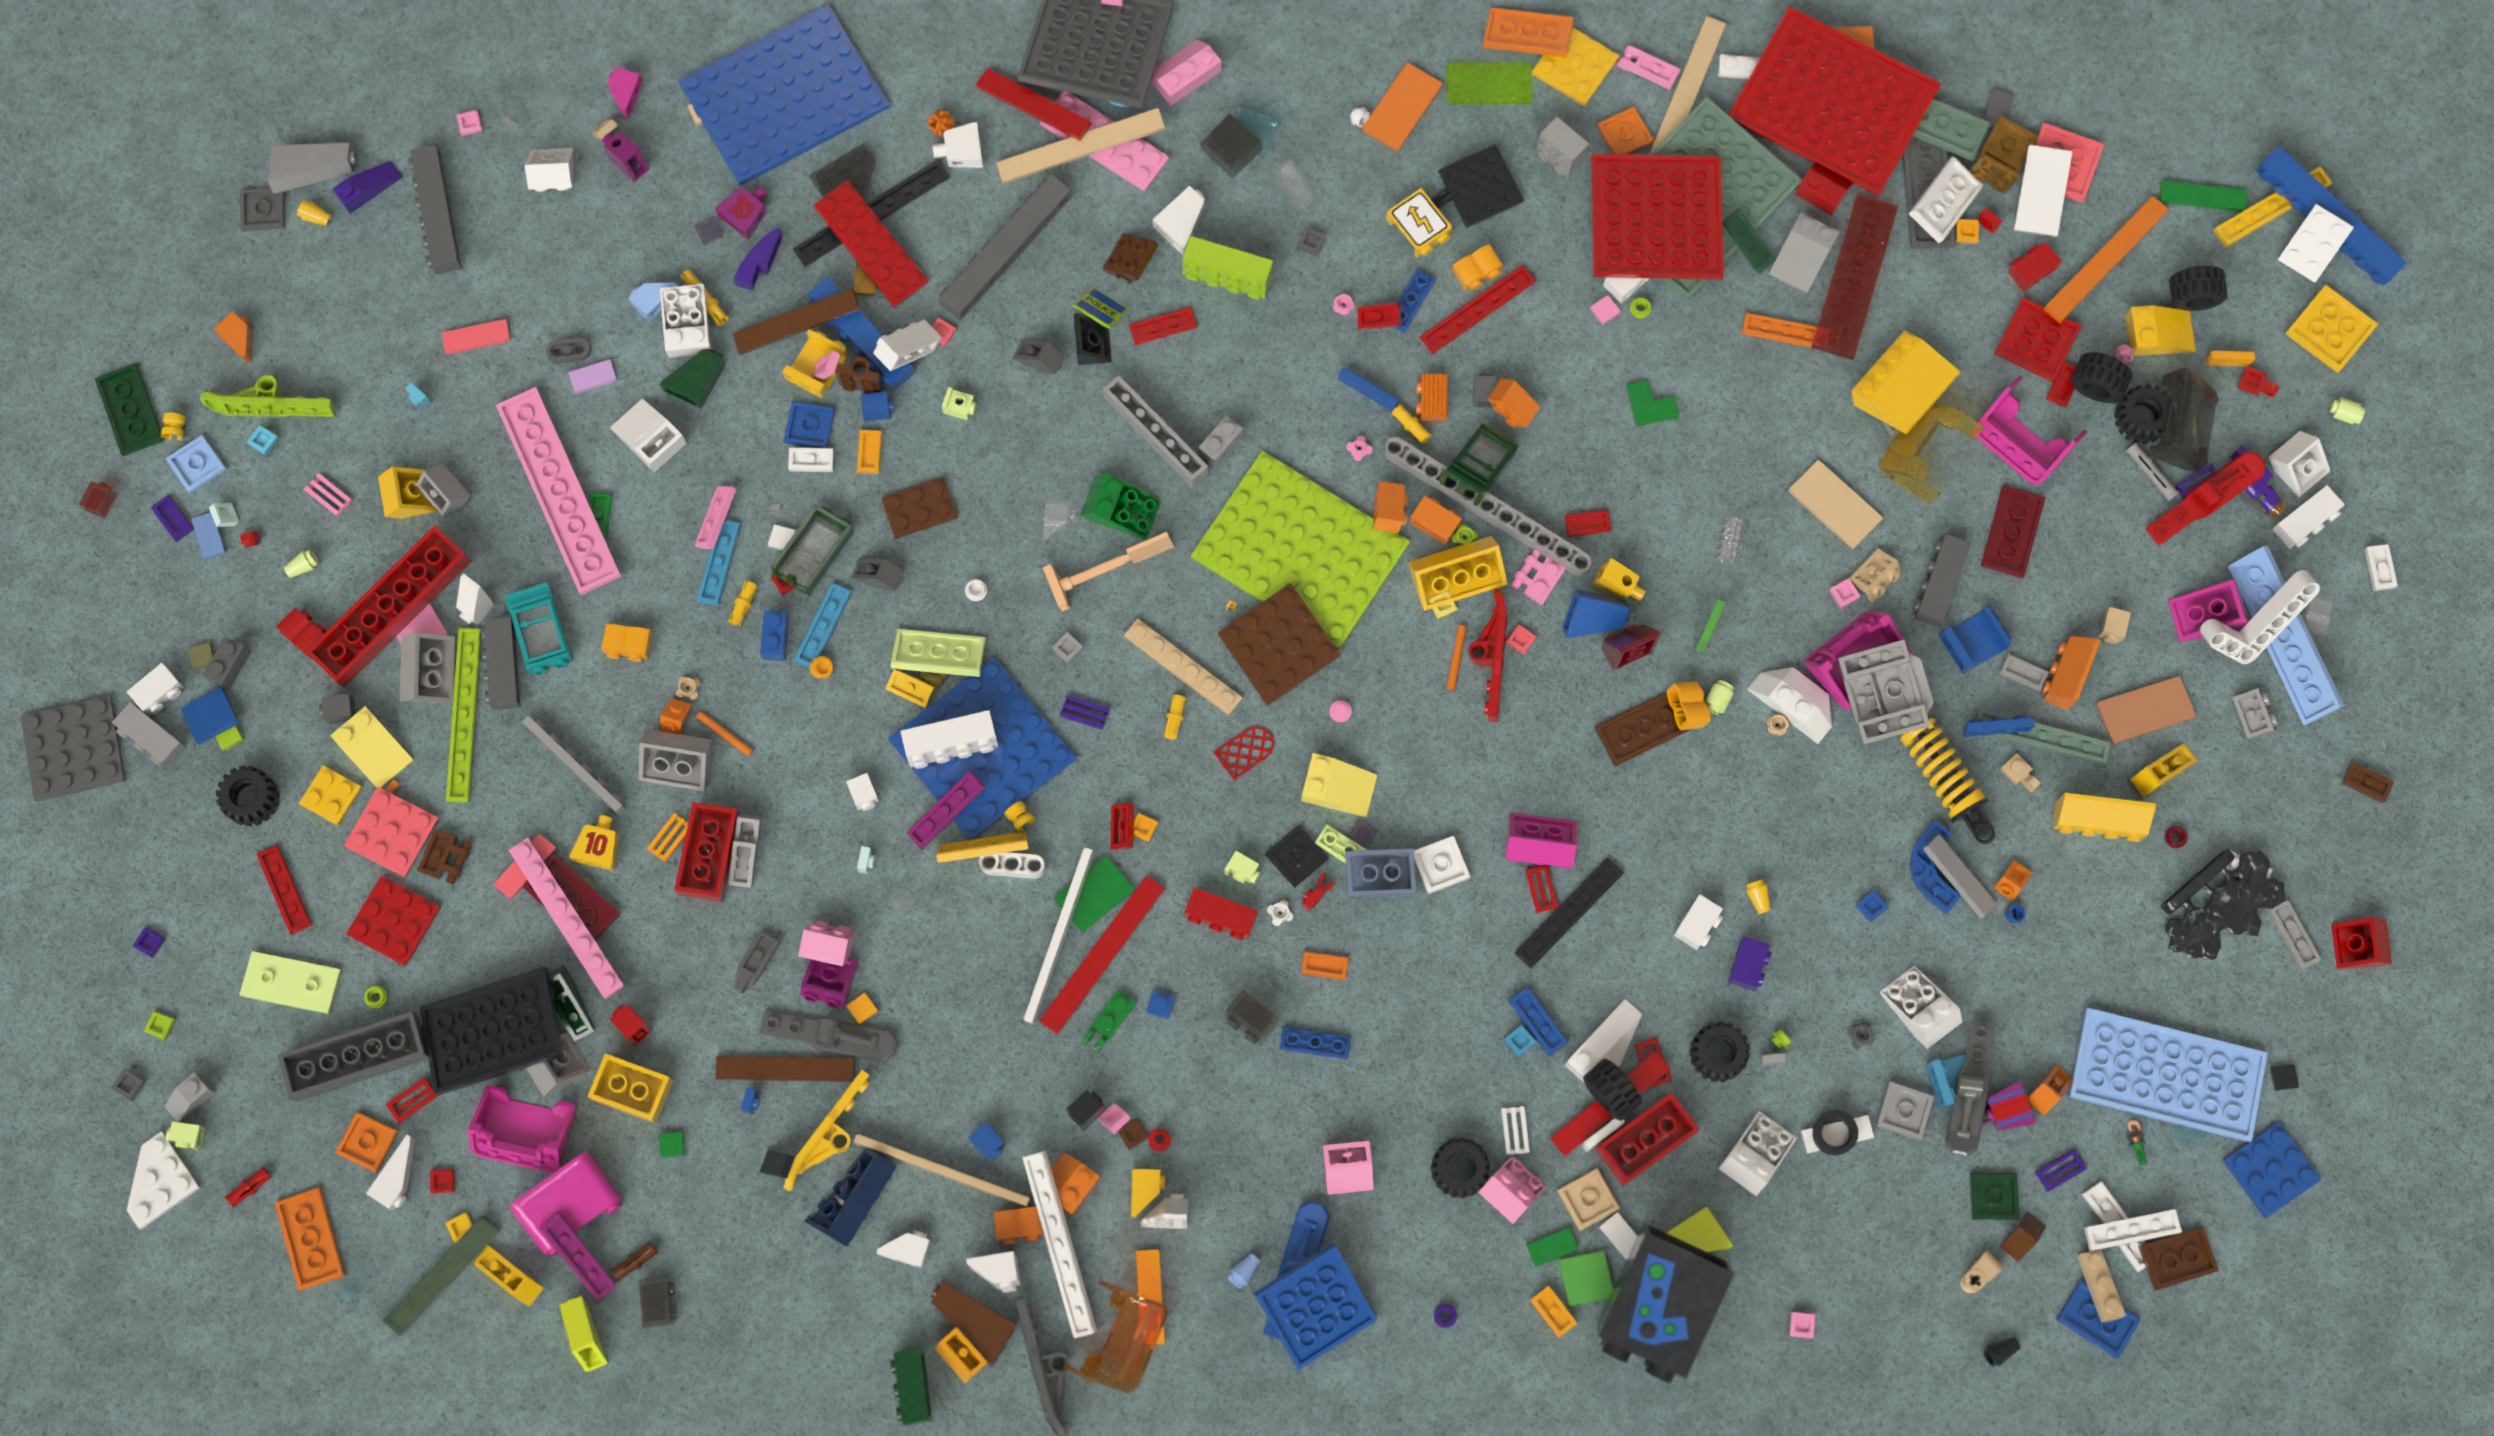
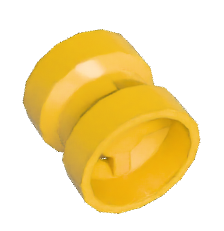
(173, 425)
(1019, 816)

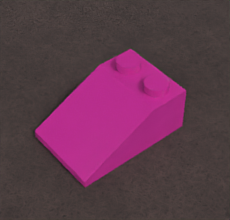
(2216, 602)

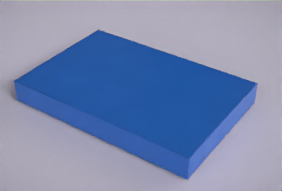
(2082, 1318)

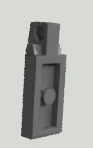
(755, 960)

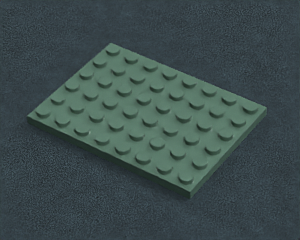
(1749, 173)

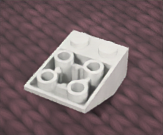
(685, 320)
(649, 435)
(1922, 1007)
(1757, 1153)

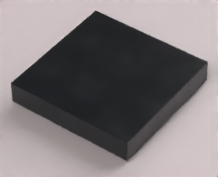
(1296, 856)

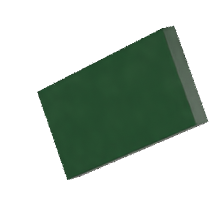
(129, 409)

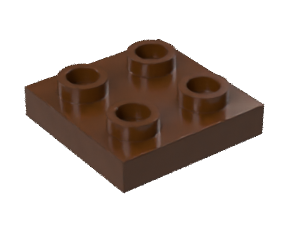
(1130, 257)
(866, 381)

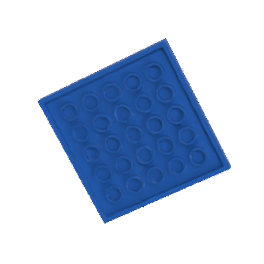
(1022, 763)

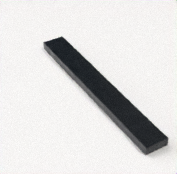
(882, 207)

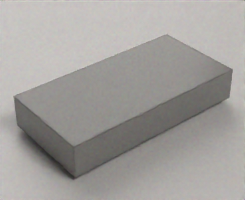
(2024, 672)

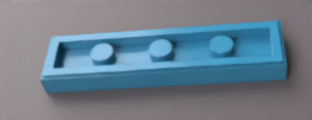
(718, 564)
(823, 624)

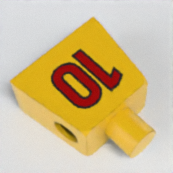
(597, 845)

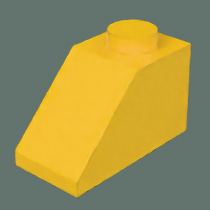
(1145, 1189)

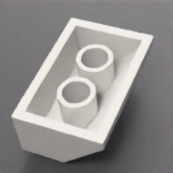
(998, 1269)

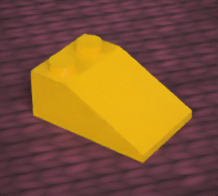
(2159, 330)

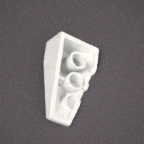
(1607, 1042)
(1169, 1213)

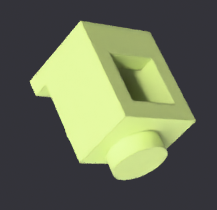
(960, 411)
(1242, 868)
(186, 1135)

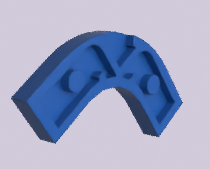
(1925, 873)

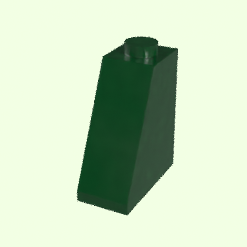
(695, 378)

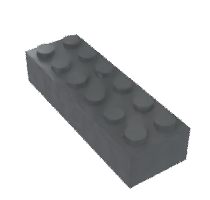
(353, 1056)

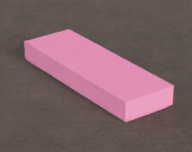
(715, 517)

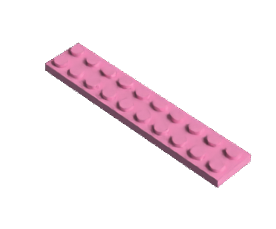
(558, 491)

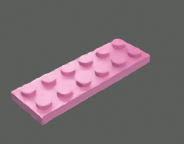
(1133, 160)

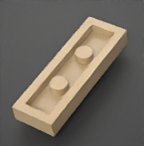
(2101, 1285)

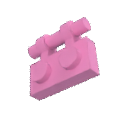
(1544, 580)

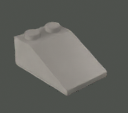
(1804, 253)

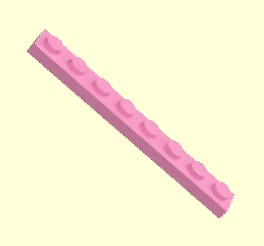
(566, 918)

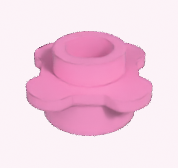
(1359, 454)

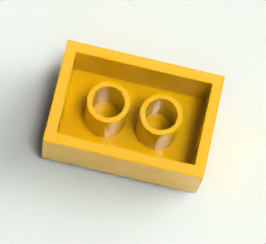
(630, 1088)

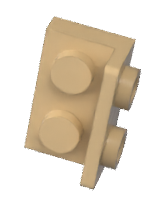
(1876, 574)

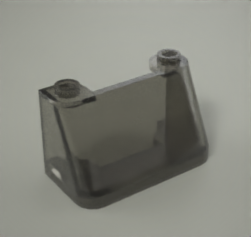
(2189, 421)

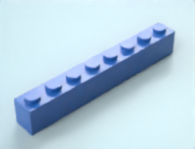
(2305, 192)

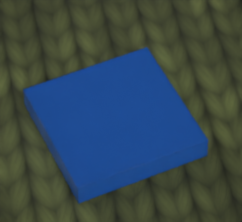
(809, 425)
(209, 715)

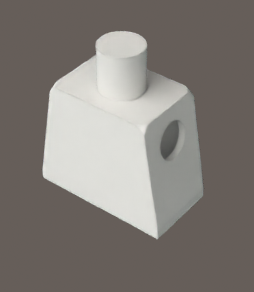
(961, 147)

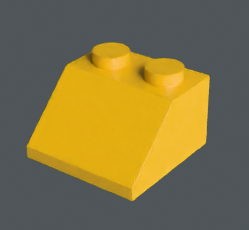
(401, 495)

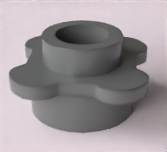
(1863, 1029)

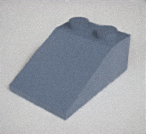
(1381, 873)

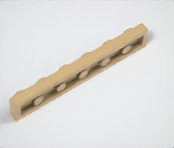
(1183, 667)

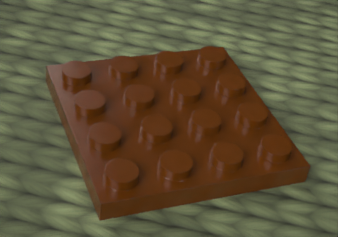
(1279, 644)

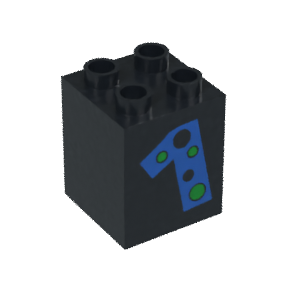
(1663, 1303)

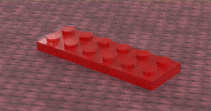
(870, 244)

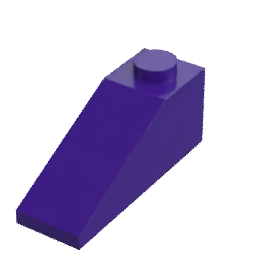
(366, 185)

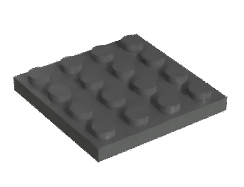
(72, 748)

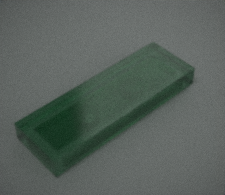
(1748, 241)

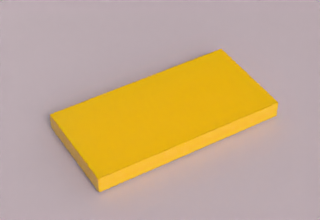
(982, 847)

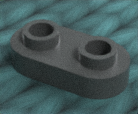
(568, 349)

